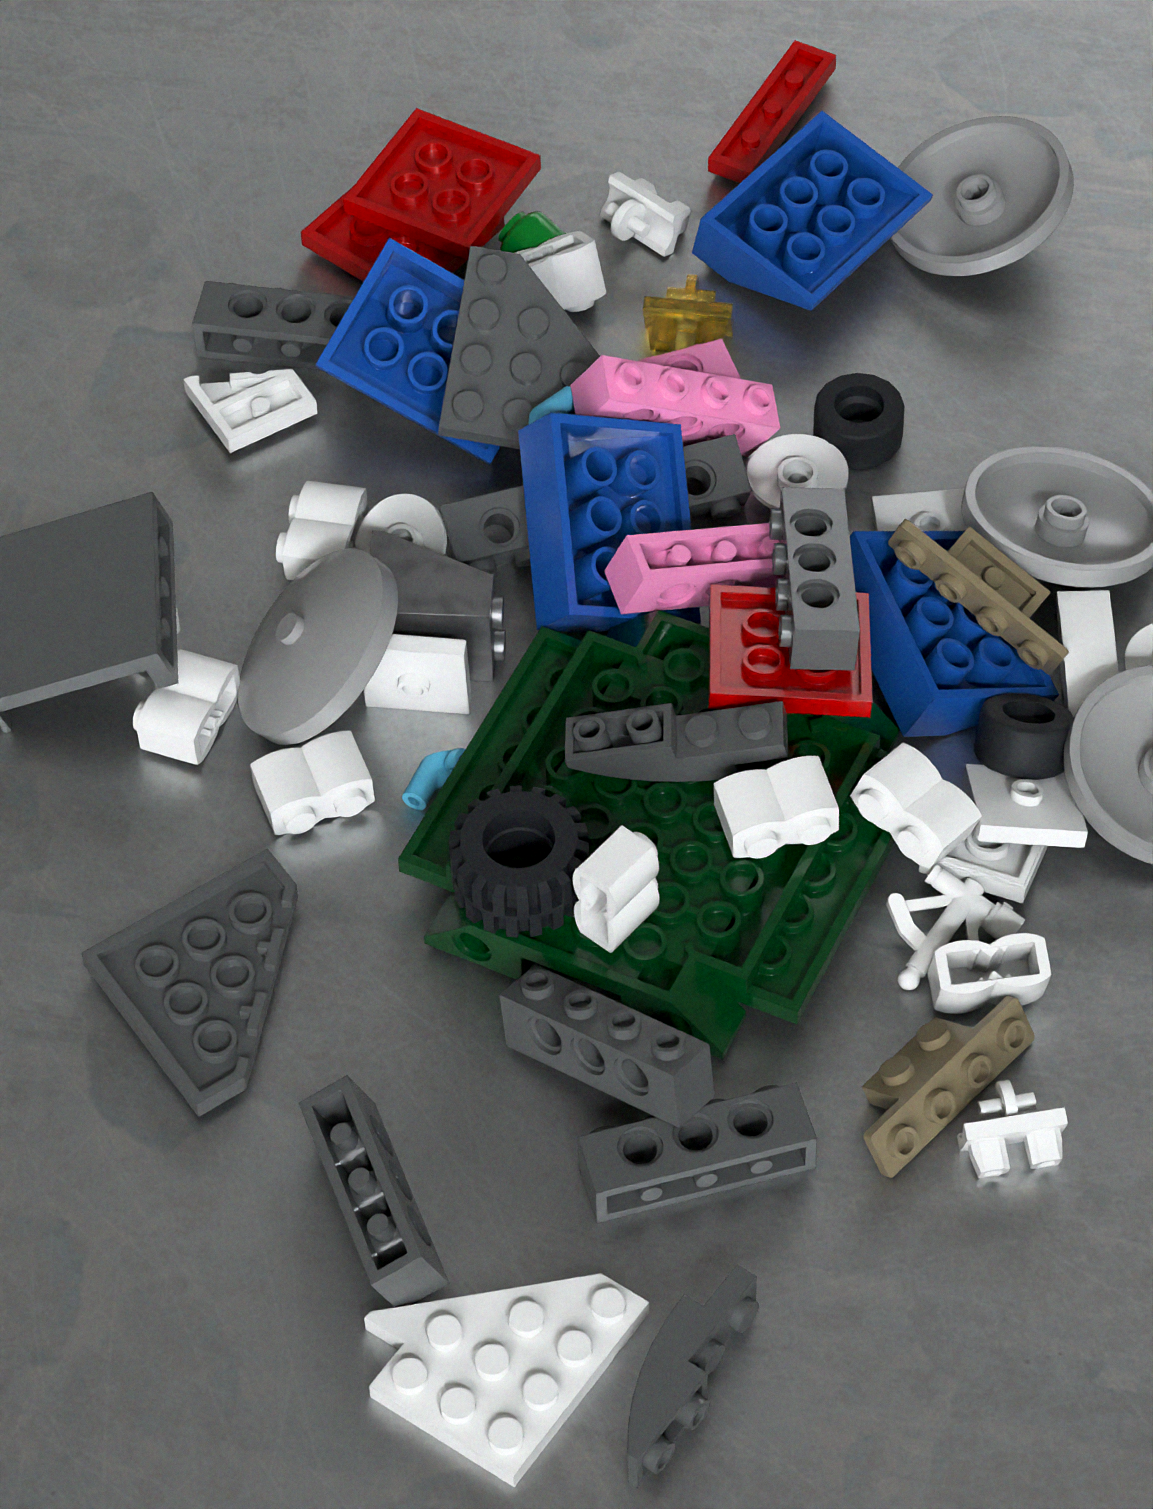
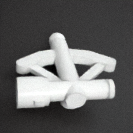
(962, 903)

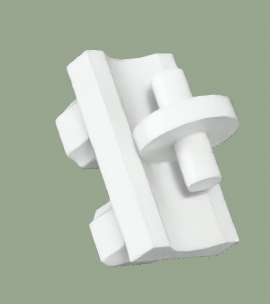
(640, 213)
(988, 1138)

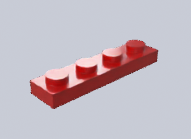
(772, 111)

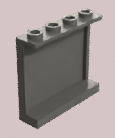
(87, 602)

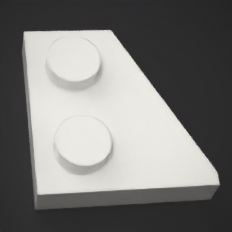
(251, 405)

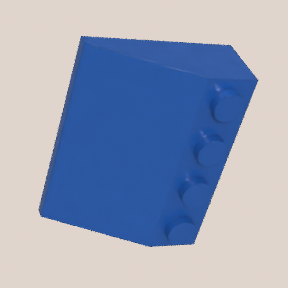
(808, 215)
(401, 340)
(583, 494)
(931, 651)

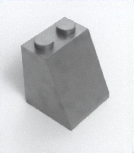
(445, 601)

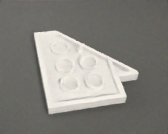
(502, 1365)

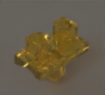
(686, 311)

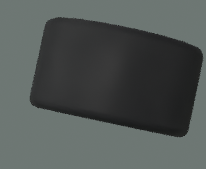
(861, 398)
(1022, 736)

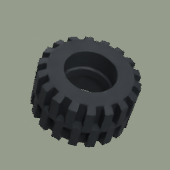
(512, 826)

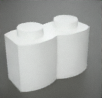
(568, 269)
(320, 523)
(187, 716)
(312, 783)
(915, 805)
(776, 807)
(616, 888)
(973, 973)

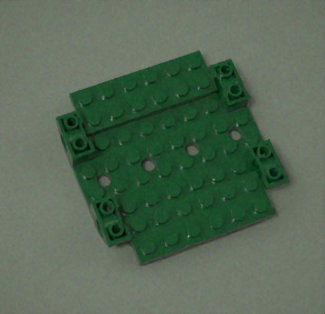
(722, 921)

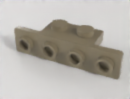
(987, 586)
(938, 1078)

